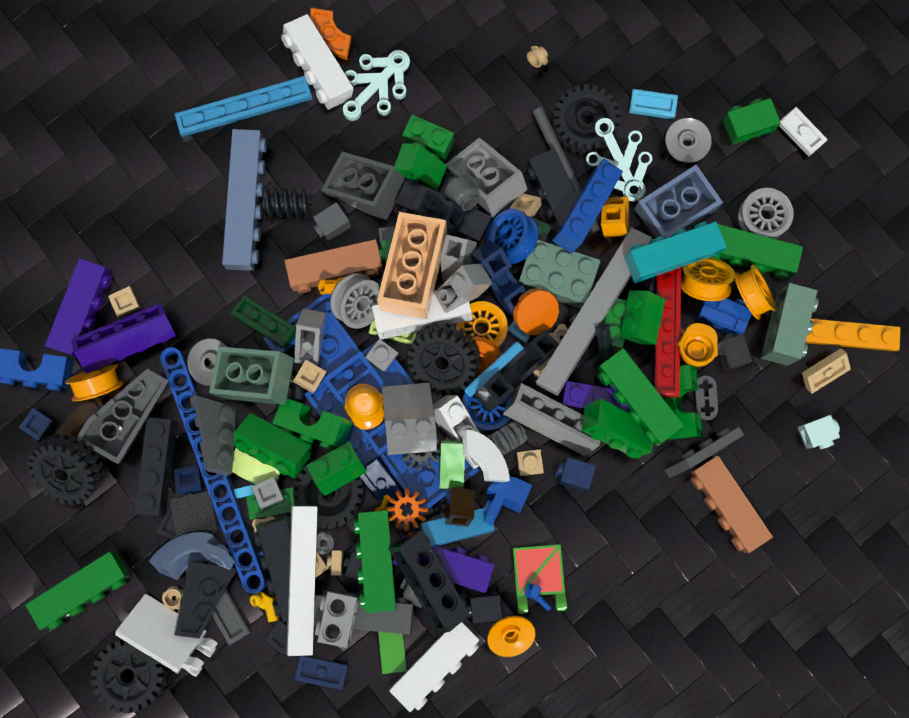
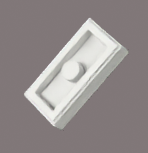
(802, 131)

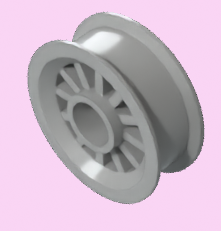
(773, 196)
(354, 300)

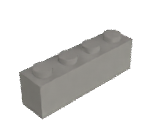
(549, 419)

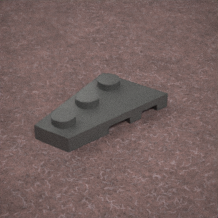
(706, 449)

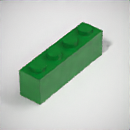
(763, 252)
(639, 397)
(376, 562)
(77, 590)

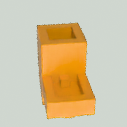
(615, 217)

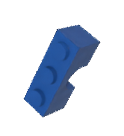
(51, 372)

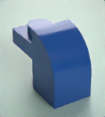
(509, 494)

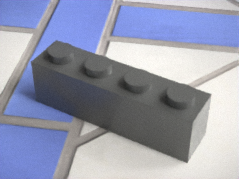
(390, 622)

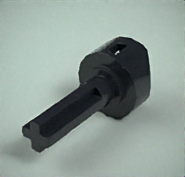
(605, 349)

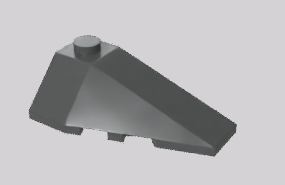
(121, 419)

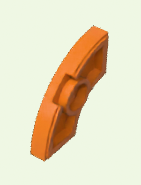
(337, 41)

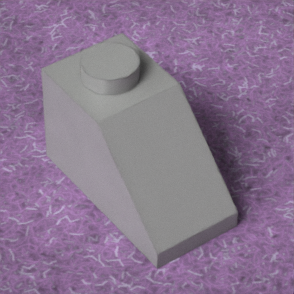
(309, 336)

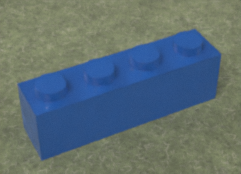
(587, 206)

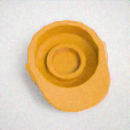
(698, 345)
(364, 406)

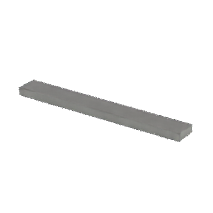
(593, 312)

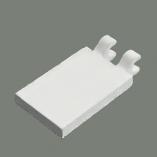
(152, 629)

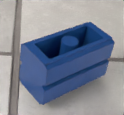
(725, 315)

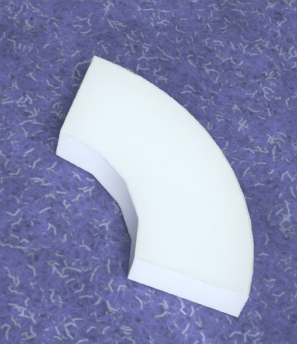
(486, 455)

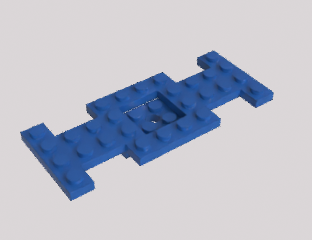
(347, 368)

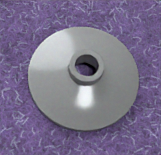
(695, 133)
(199, 352)

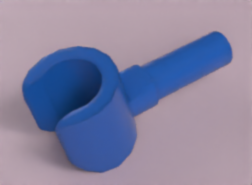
(533, 591)

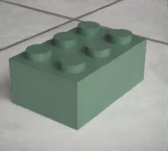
(560, 273)
(790, 324)
(251, 375)

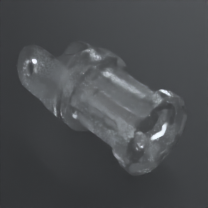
(331, 543)

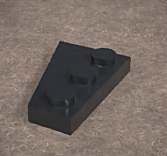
(200, 595)

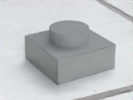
(382, 355)
(268, 493)

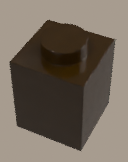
(459, 507)

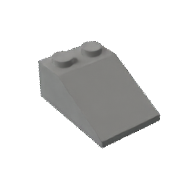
(491, 173)
(409, 419)

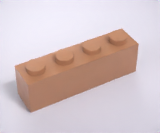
(332, 264)
(730, 504)

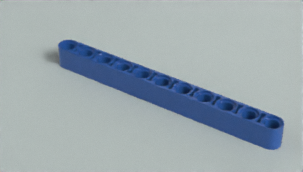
(220, 505)

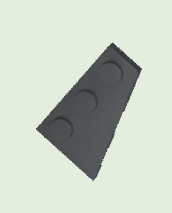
(217, 433)

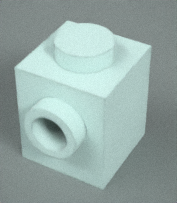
(820, 432)

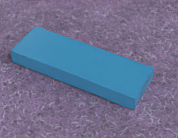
(493, 369)
(441, 534)

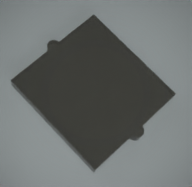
(193, 514)

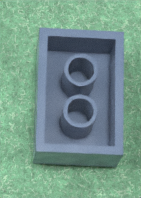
(678, 204)

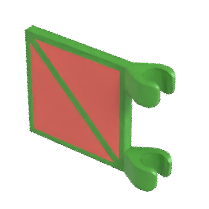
(542, 568)

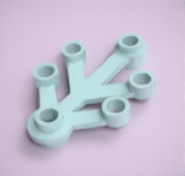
(377, 81)
(623, 162)

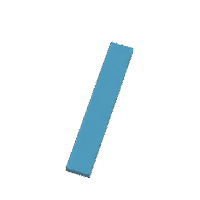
(243, 106)

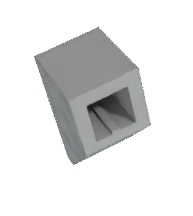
(454, 254)
(463, 287)

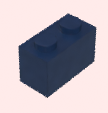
(575, 474)

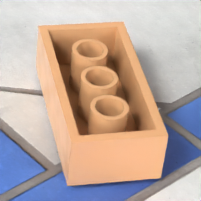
(412, 265)

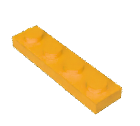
(854, 335)

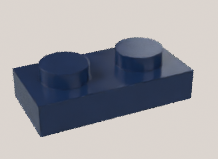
(381, 481)
(321, 672)

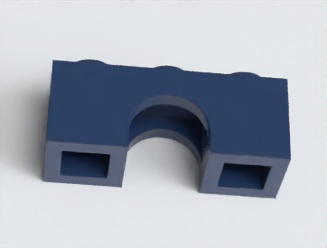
(497, 266)

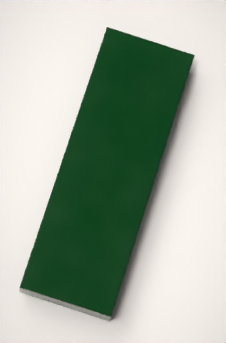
(264, 322)

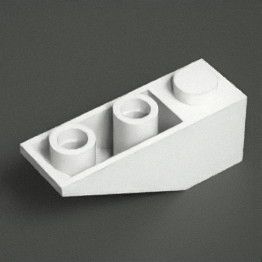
(454, 419)

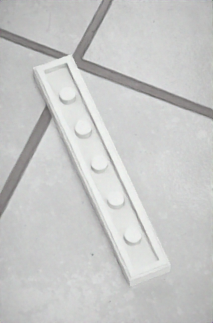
(302, 580)

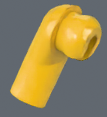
(265, 602)

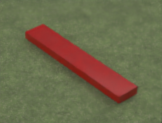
(666, 348)

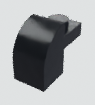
(429, 205)

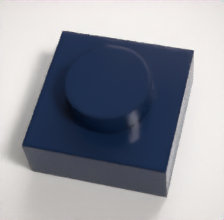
(36, 424)
(187, 480)

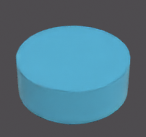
(243, 492)

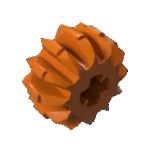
(415, 507)

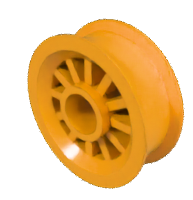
(707, 279)
(755, 292)
(498, 315)
(94, 383)

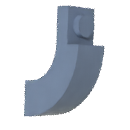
(197, 547)

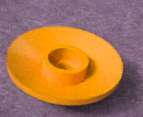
(511, 636)

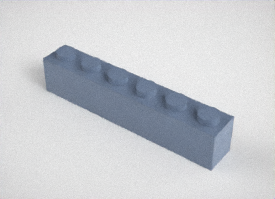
(243, 200)

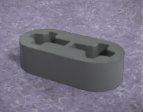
(711, 397)

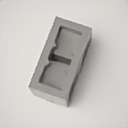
(343, 620)

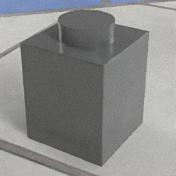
(331, 222)

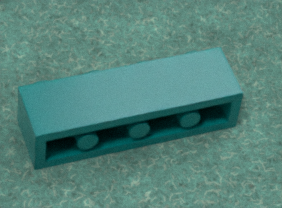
(674, 252)

